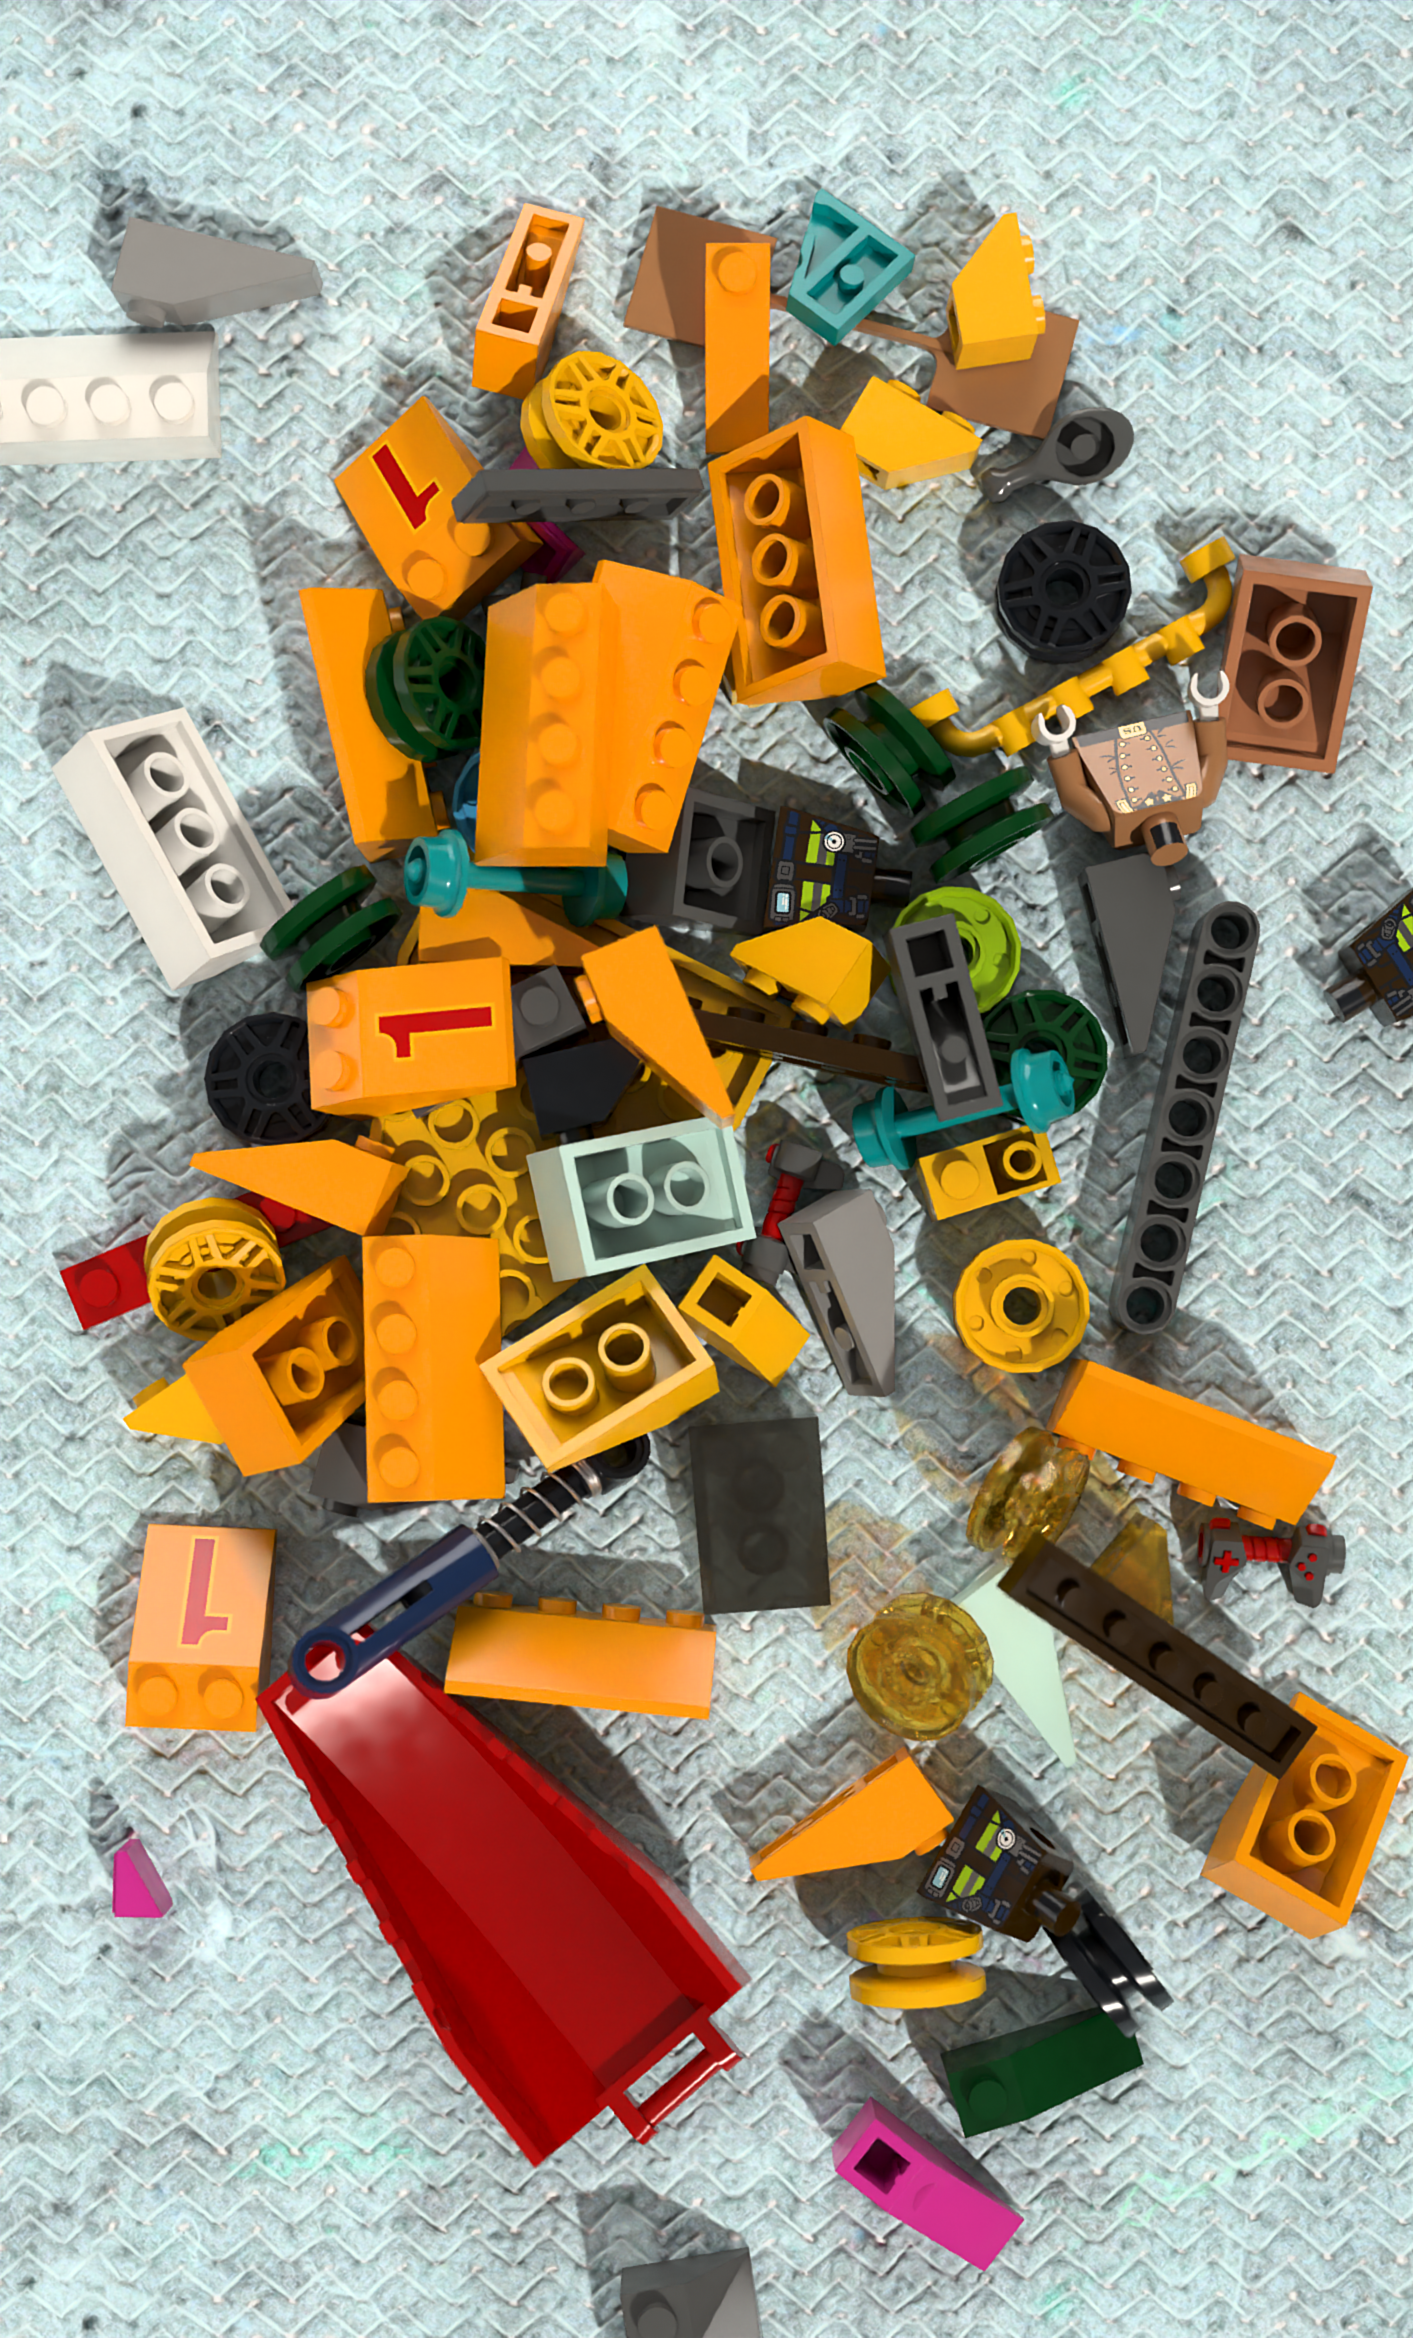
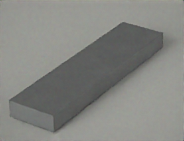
(576, 495)

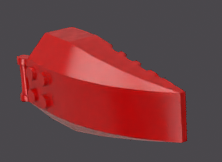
(516, 1908)

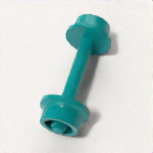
(440, 872)
(888, 1131)

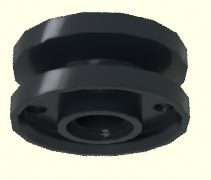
(1068, 554)
(235, 1075)
(1109, 1965)

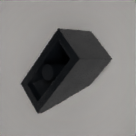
(579, 1088)

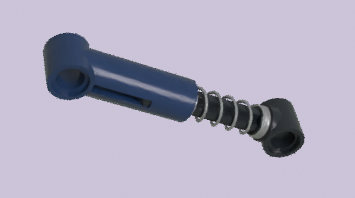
(452, 1571)

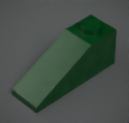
(1036, 2069)

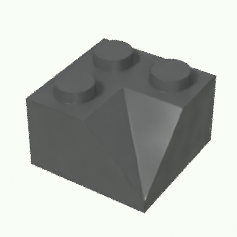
(692, 2297)

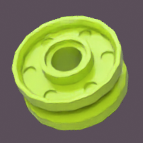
(985, 933)

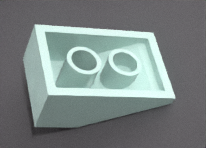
(640, 1197)

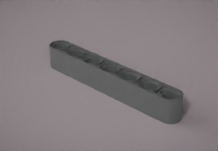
(1205, 1095)

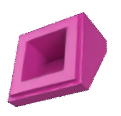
(137, 1884)

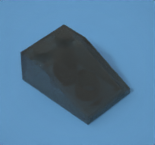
(760, 1513)

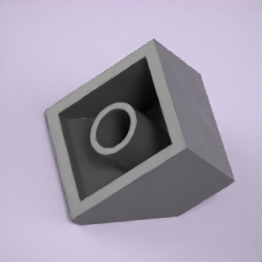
(711, 872)

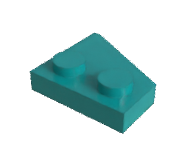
(843, 269)

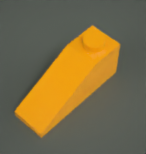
(526, 302)
(736, 344)
(500, 927)
(323, 1178)
(866, 1823)

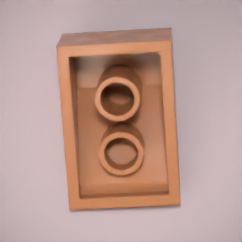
(1291, 660)

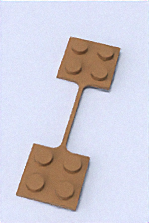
(1004, 396)

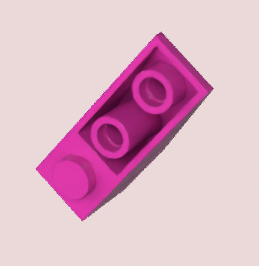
(922, 2186)

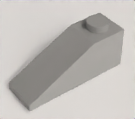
(200, 277)
(850, 1281)

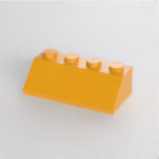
(798, 565)
(666, 683)
(547, 727)
(382, 788)
(426, 1332)
(1187, 1442)
(582, 1656)

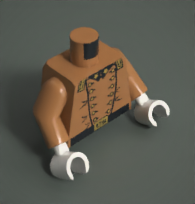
(1143, 777)

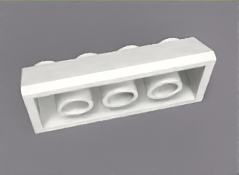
(109, 398)
(173, 844)

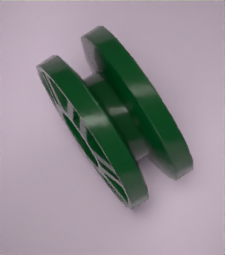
(428, 688)
(890, 749)
(981, 824)
(331, 928)
(1059, 1025)

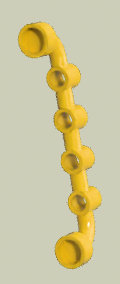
(1120, 671)

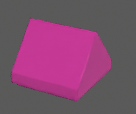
(556, 554)

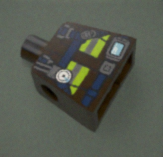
(828, 874)
(1378, 968)
(1002, 1870)

